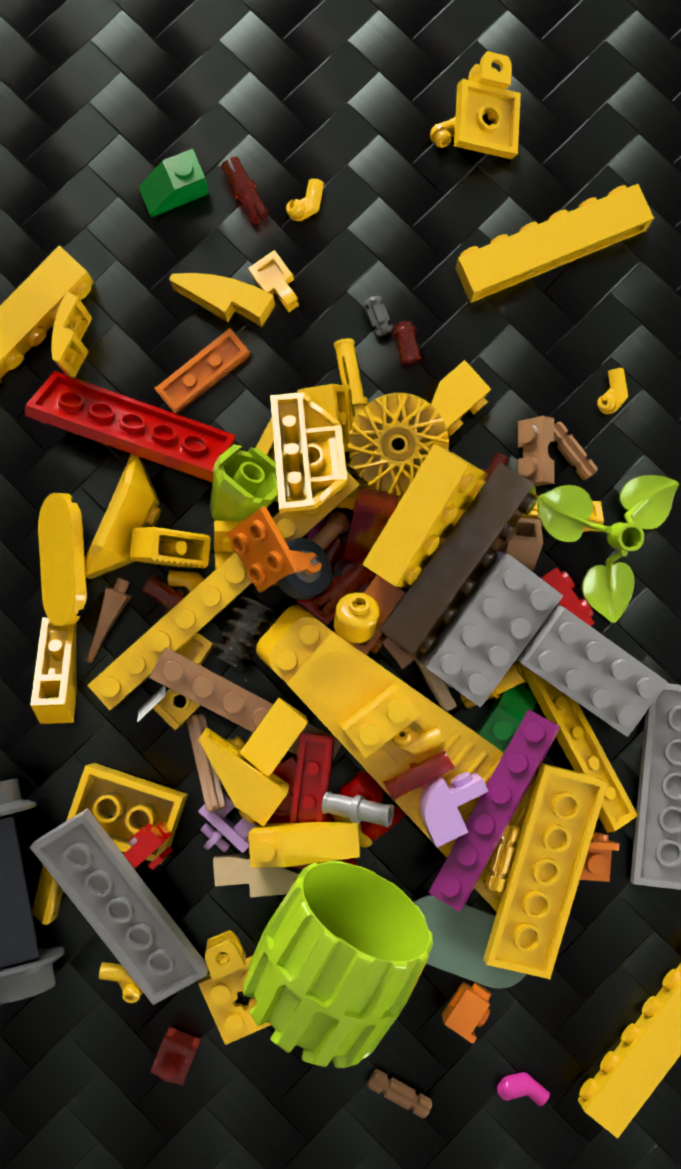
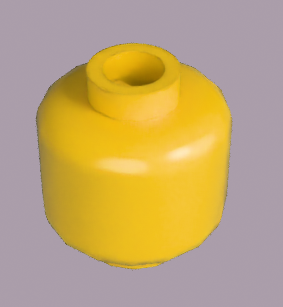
(356, 617)

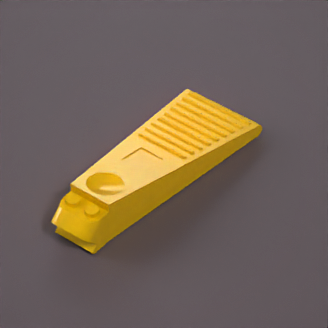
(341, 680)

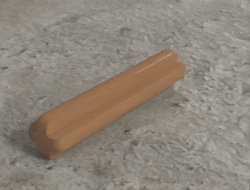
(209, 780)

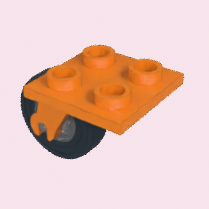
(295, 566)

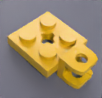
(488, 94)
(222, 987)

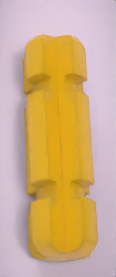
(502, 859)

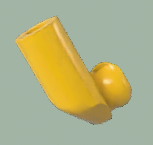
(184, 579)

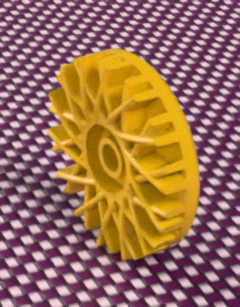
(383, 421)

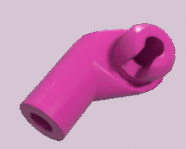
(522, 1085)

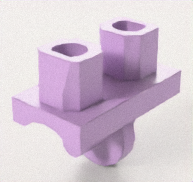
(236, 834)

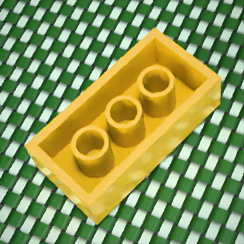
(424, 516)

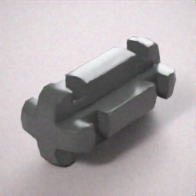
(378, 316)

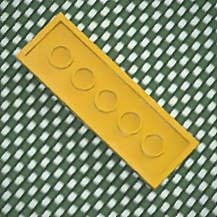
(545, 871)

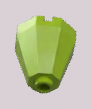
(242, 484)

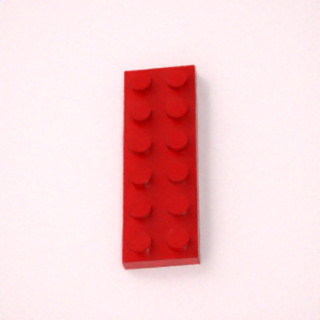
(129, 425)

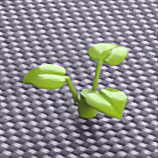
(566, 513)

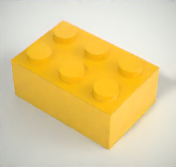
(127, 804)

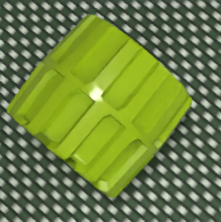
(337, 963)

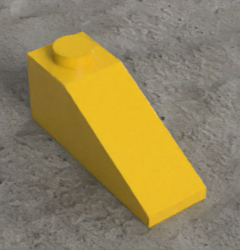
(55, 674)
(248, 788)
(302, 843)

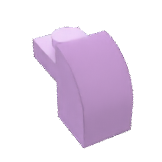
(440, 803)

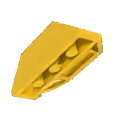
(306, 452)
(131, 506)

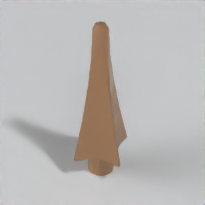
(113, 604)

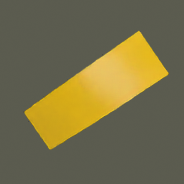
(225, 296)

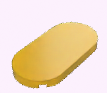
(62, 559)

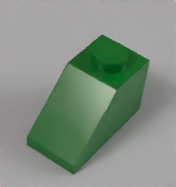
(174, 183)
(505, 716)

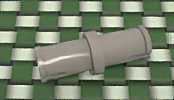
(357, 809)

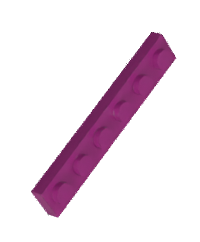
(494, 810)

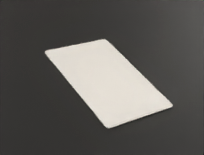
(151, 703)

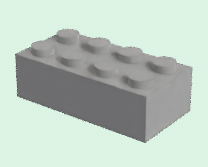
(491, 628)
(592, 670)

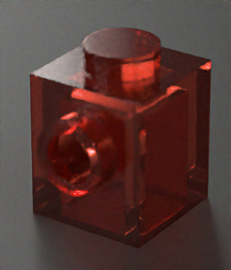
(175, 1056)

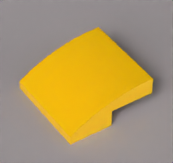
(68, 329)

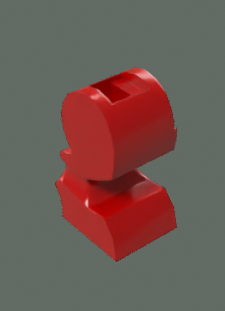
(367, 786)

